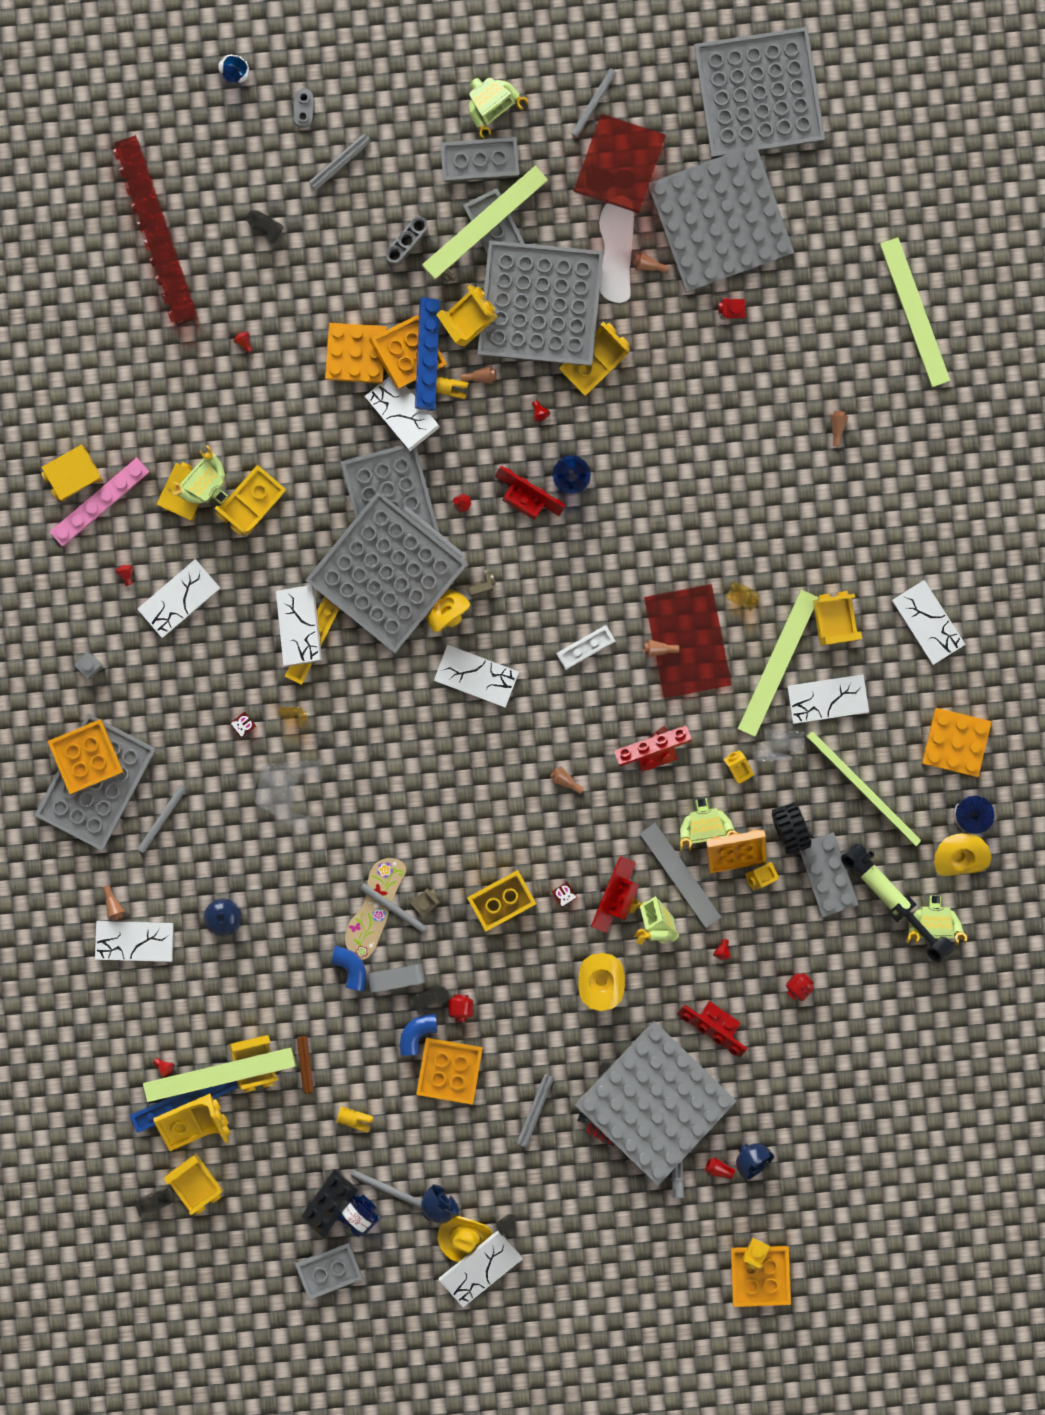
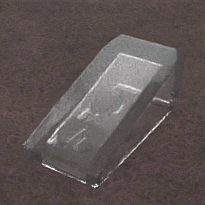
(784, 740)
(763, 754)

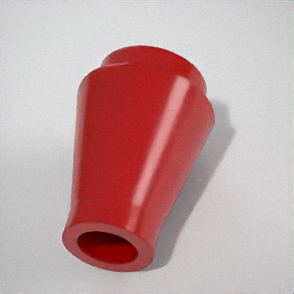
(719, 1169)

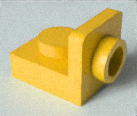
(739, 766)
(761, 876)
(755, 1253)

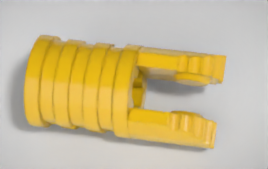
(444, 387)
(350, 1117)

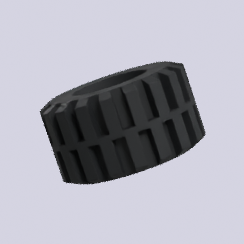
(791, 828)

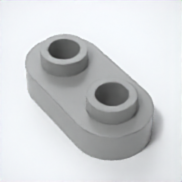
(303, 107)

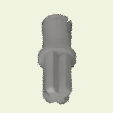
(678, 1181)

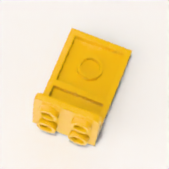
(607, 354)
(250, 501)
(192, 1122)

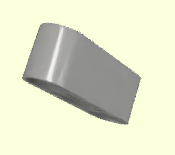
(404, 250)
(396, 978)

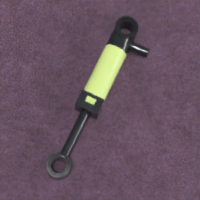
(859, 860)

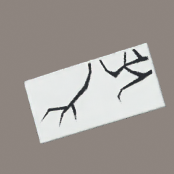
(399, 412)
(179, 598)
(928, 622)
(298, 625)
(476, 676)
(828, 699)
(134, 941)
(480, 1268)

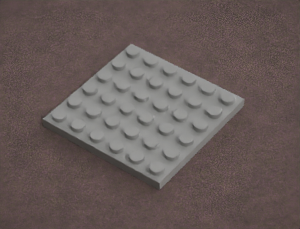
(759, 91)
(720, 218)
(542, 303)
(386, 572)
(655, 1103)

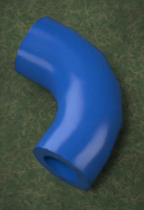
(353, 965)
(414, 1031)

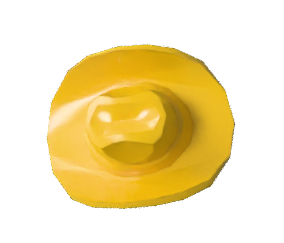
(447, 611)
(962, 855)
(601, 981)
(461, 1237)

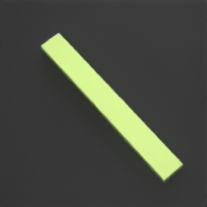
(484, 222)
(914, 312)
(777, 663)
(863, 788)
(219, 1074)

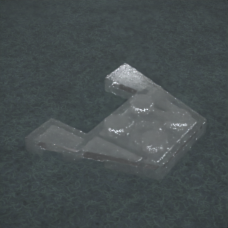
(278, 790)

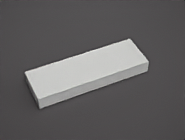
(585, 647)

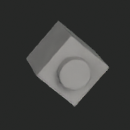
(89, 665)

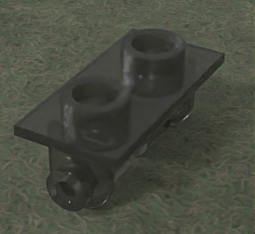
(505, 1224)

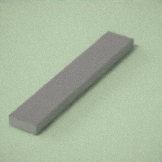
(680, 875)

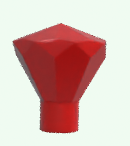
(243, 341)
(540, 412)
(462, 502)
(125, 573)
(722, 951)
(165, 1068)

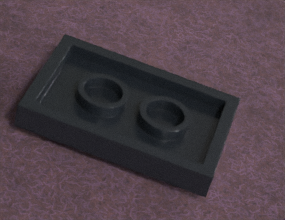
(329, 1202)

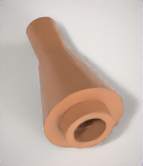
(646, 263)
(484, 375)
(838, 423)
(655, 648)
(562, 778)
(114, 908)

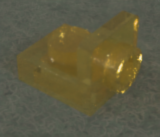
(743, 596)
(290, 712)

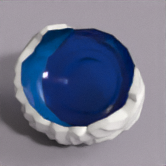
(233, 69)

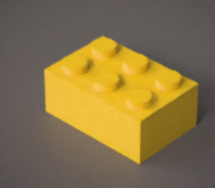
(501, 900)

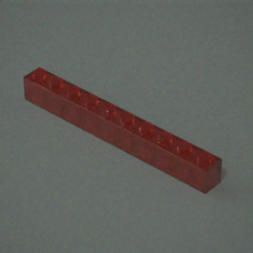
(156, 231)

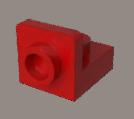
(732, 308)

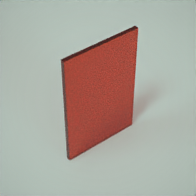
(619, 163)
(692, 622)

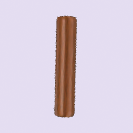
(305, 1066)

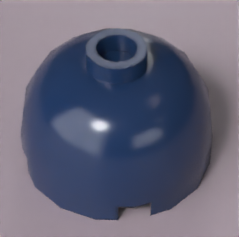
(222, 917)
(753, 1159)
(438, 1206)

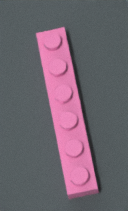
(99, 502)

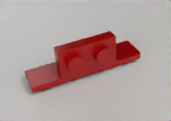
(526, 496)
(655, 750)
(617, 895)
(716, 1025)

